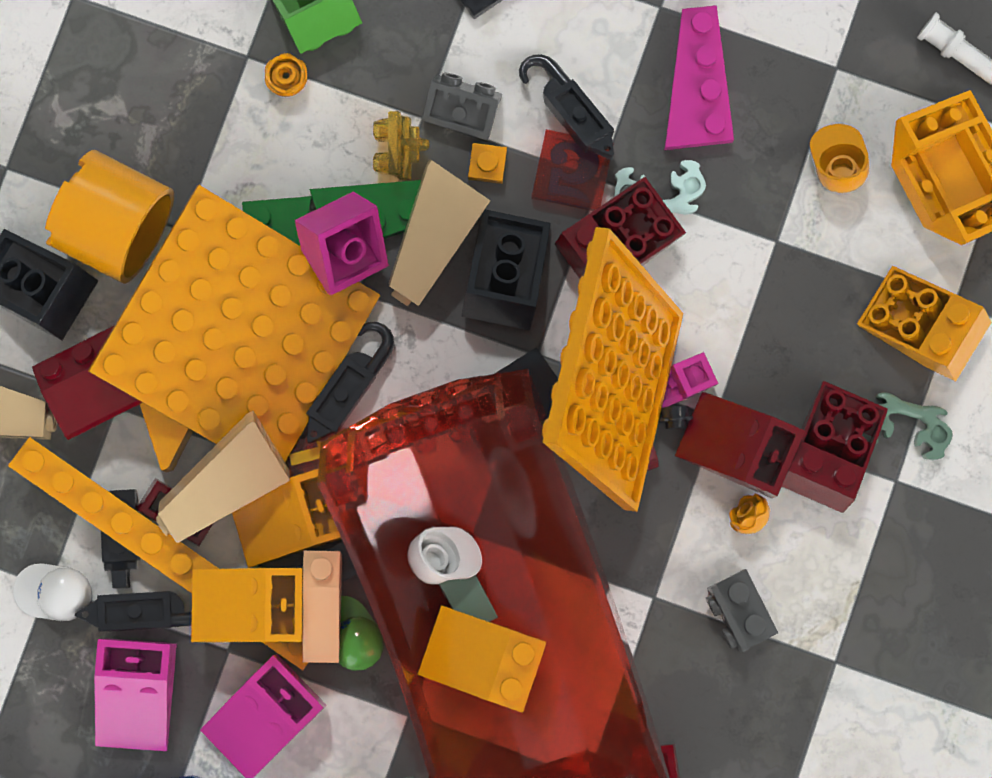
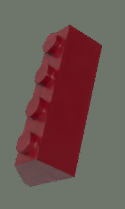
(74, 394)

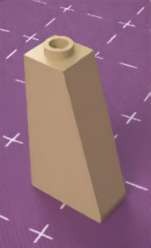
(436, 228)
(24, 416)
(224, 480)

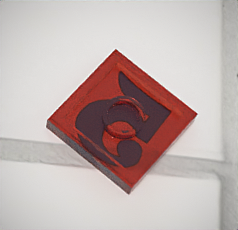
(569, 174)

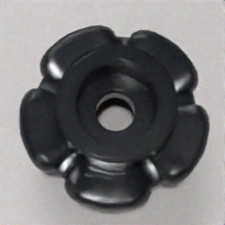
(675, 417)

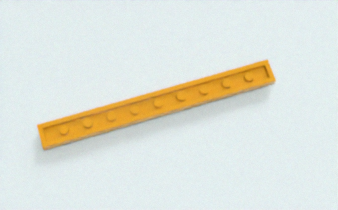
(121, 523)

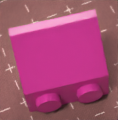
(343, 241)

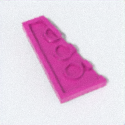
(699, 86)

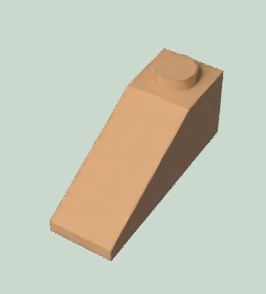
(321, 606)

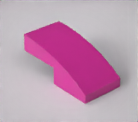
(688, 379)

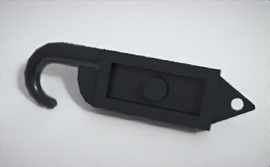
(572, 107)
(348, 385)
(136, 611)

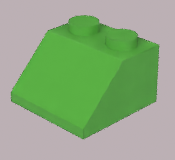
(317, 21)

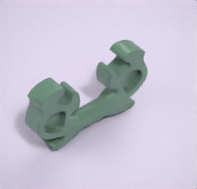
(936, 434)

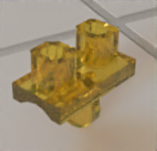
(403, 145)

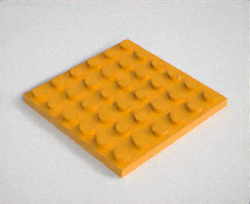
(231, 327)
(613, 372)

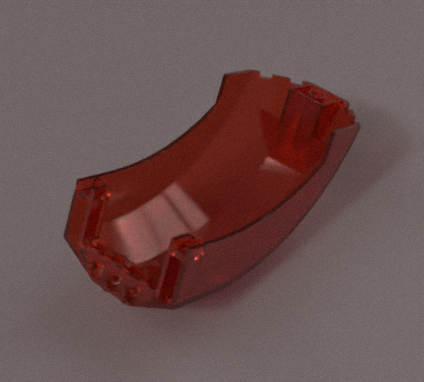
(480, 464)

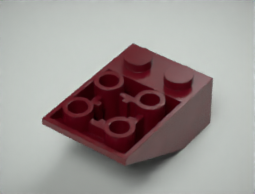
(634, 216)
(740, 444)
(832, 450)

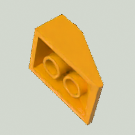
(482, 658)

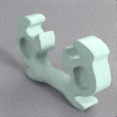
(689, 185)

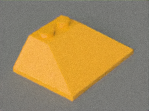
(947, 167)

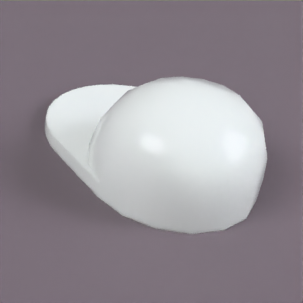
(444, 555)
(51, 592)

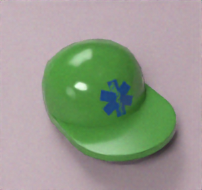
(359, 636)

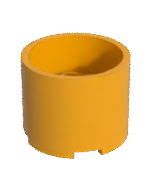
(109, 216)

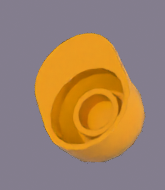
(840, 157)

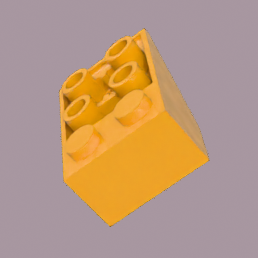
(925, 322)
(285, 521)
(247, 605)

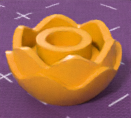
(278, 67)
(750, 514)

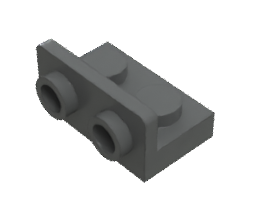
(461, 105)
(741, 611)

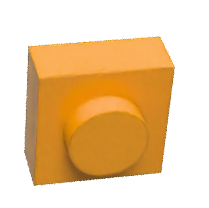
(487, 163)

